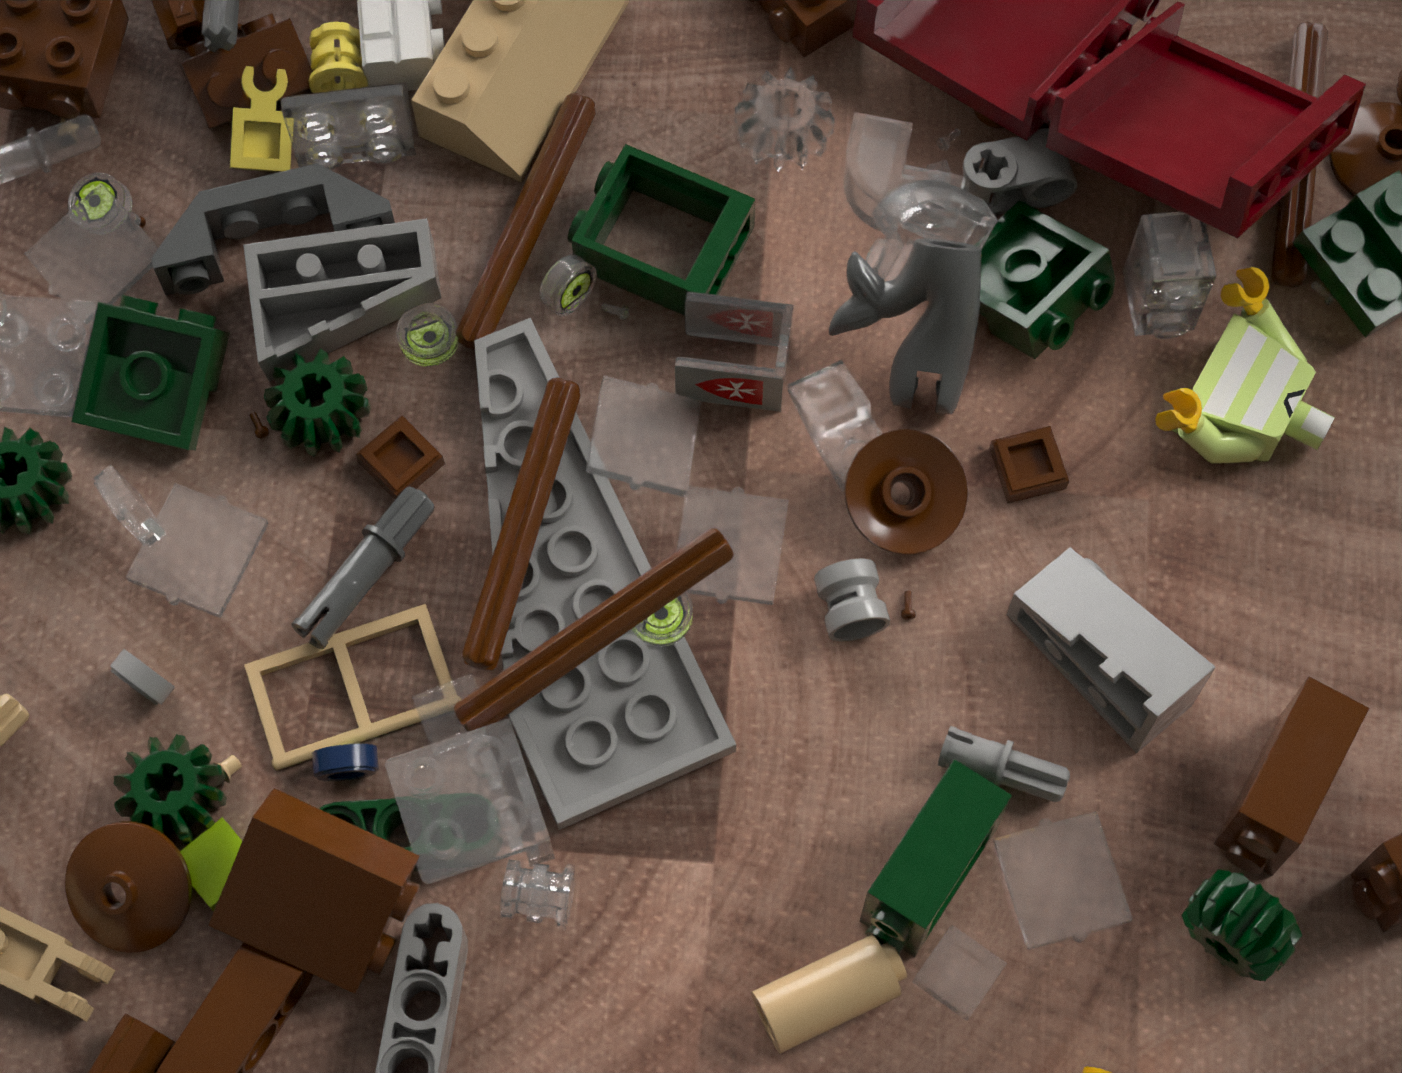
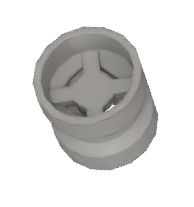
(851, 599)

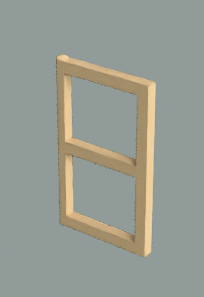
(338, 644)

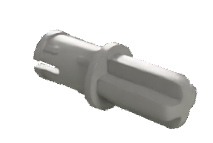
(1004, 765)

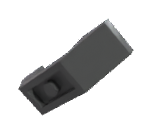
(189, 255)

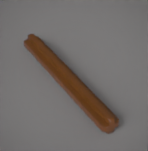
(1296, 206)
(526, 220)
(521, 525)
(594, 630)

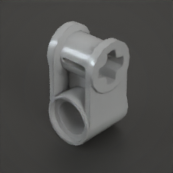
(1018, 171)

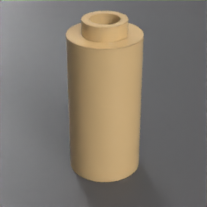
(829, 992)

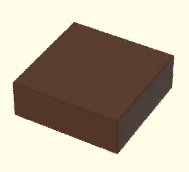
(400, 458)
(1029, 464)

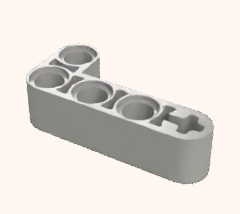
(432, 1037)

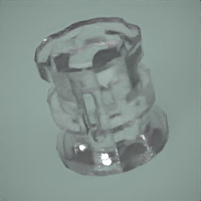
(538, 893)

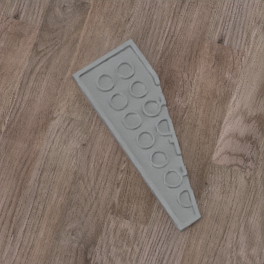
(631, 709)

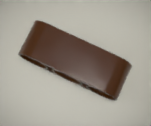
(239, 1015)

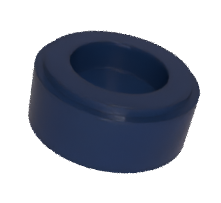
(345, 762)

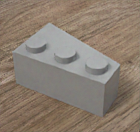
(336, 287)
(1109, 648)

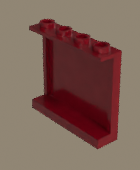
(999, 53)
(1197, 126)

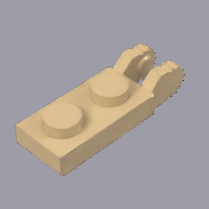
(33, 957)

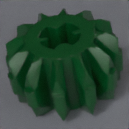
(310, 381)
(38, 479)
(158, 773)
(1241, 925)

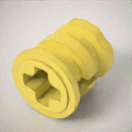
(325, 58)

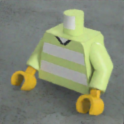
(1247, 386)

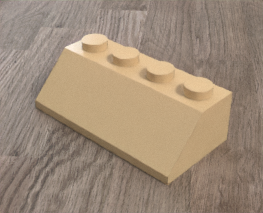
(508, 77)

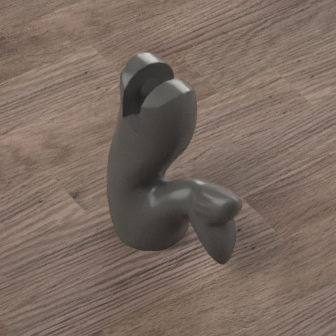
(944, 335)

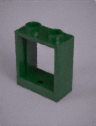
(677, 187)
(933, 859)

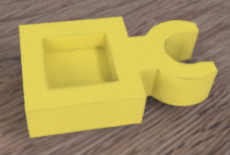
(260, 133)

